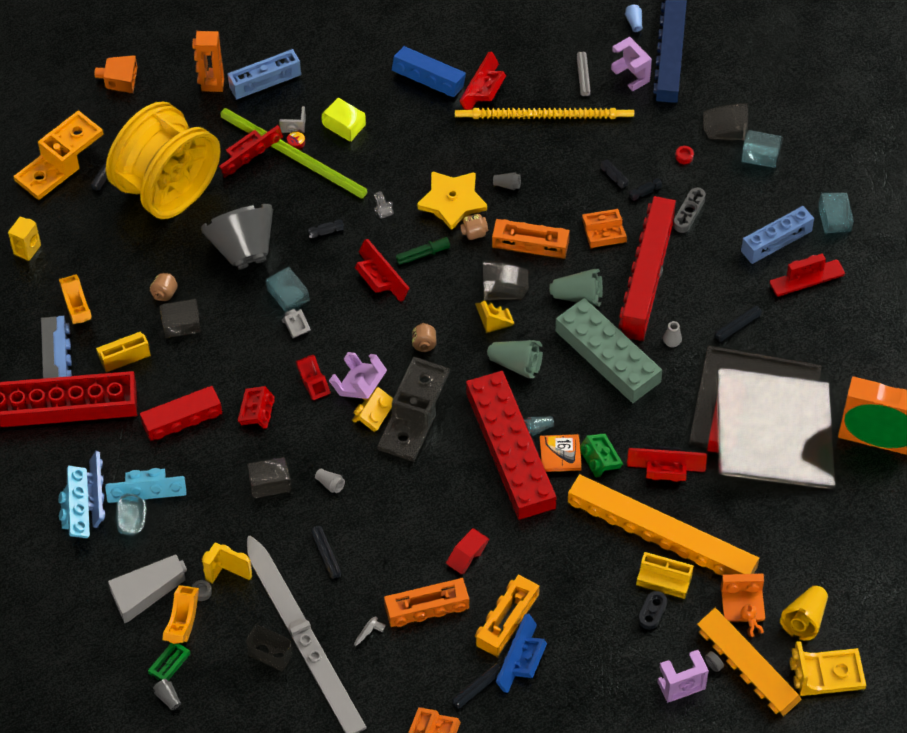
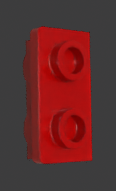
(256, 406)

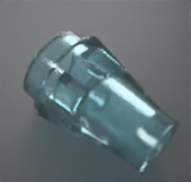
(538, 424)

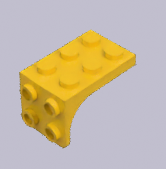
(826, 671)

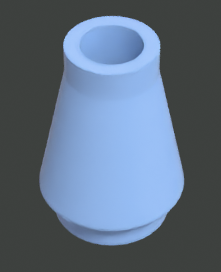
(634, 16)

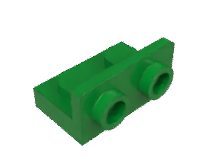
(600, 454)

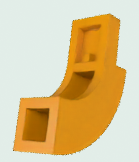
(75, 299)
(182, 615)

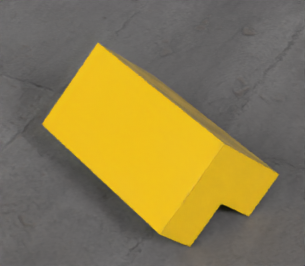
(123, 351)
(665, 575)

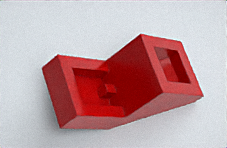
(312, 377)
(468, 548)

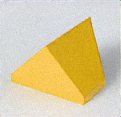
(494, 318)

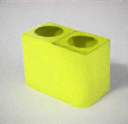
(343, 119)

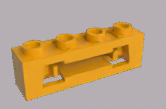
(525, 594)

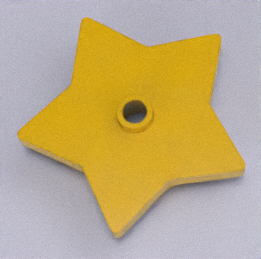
(452, 198)

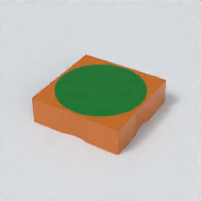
(875, 415)

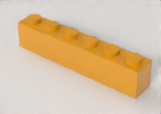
(749, 662)

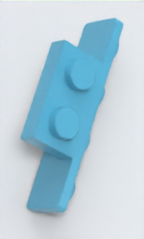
(146, 485)
(74, 503)

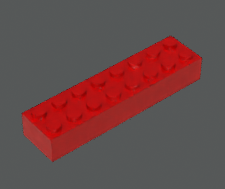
(646, 268)
(68, 399)
(511, 445)

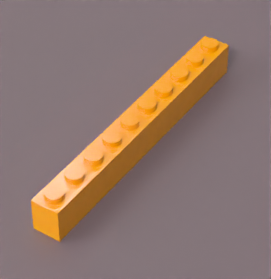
(660, 528)

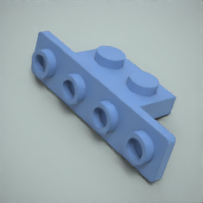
(94, 486)

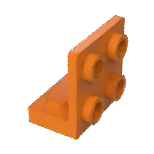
(739, 591)

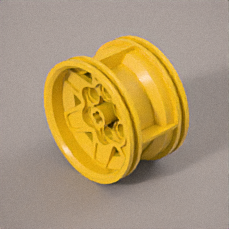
(162, 160)

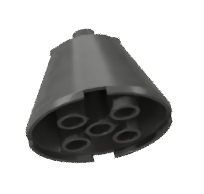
(241, 234)

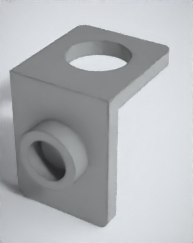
(290, 126)

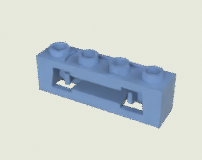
(264, 74)
(777, 234)

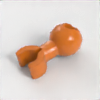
(750, 615)

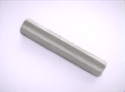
(583, 73)

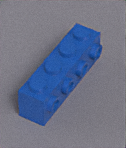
(428, 71)

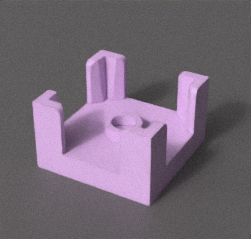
(635, 60)
(361, 378)
(684, 683)

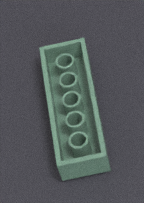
(608, 350)

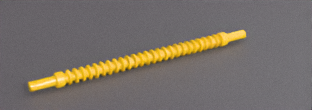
(612, 113)

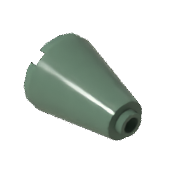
(578, 286)
(517, 356)

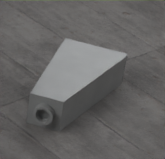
(146, 585)

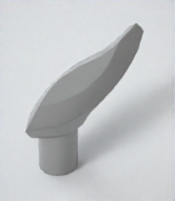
(372, 624)

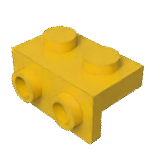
(373, 409)

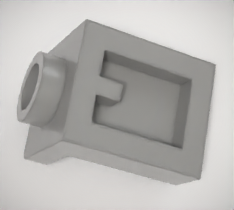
(296, 323)

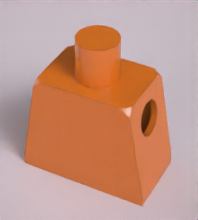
(119, 73)

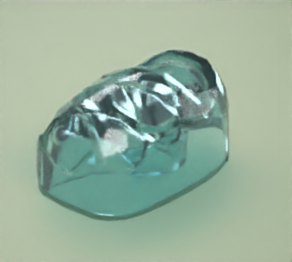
(130, 514)

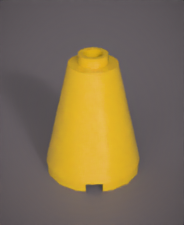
(805, 614)

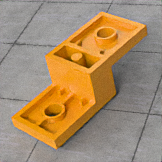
(58, 155)

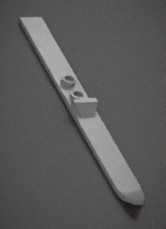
(304, 638)

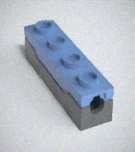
(55, 347)

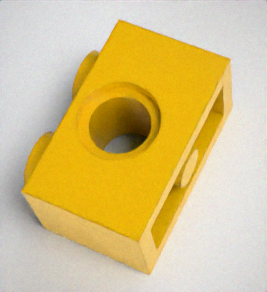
(24, 238)

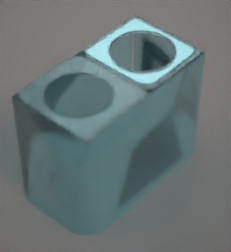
(761, 148)
(835, 212)
(287, 289)

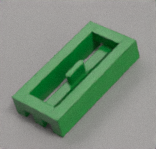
(159, 675)

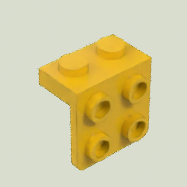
(223, 557)

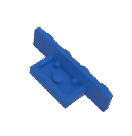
(522, 656)

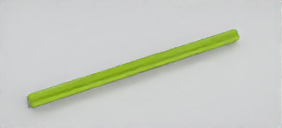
(297, 155)

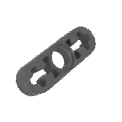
(690, 217)

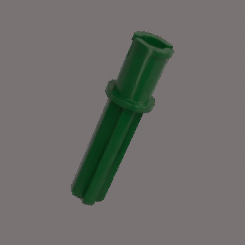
(422, 251)

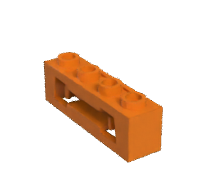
(205, 43)
(530, 238)
(426, 602)

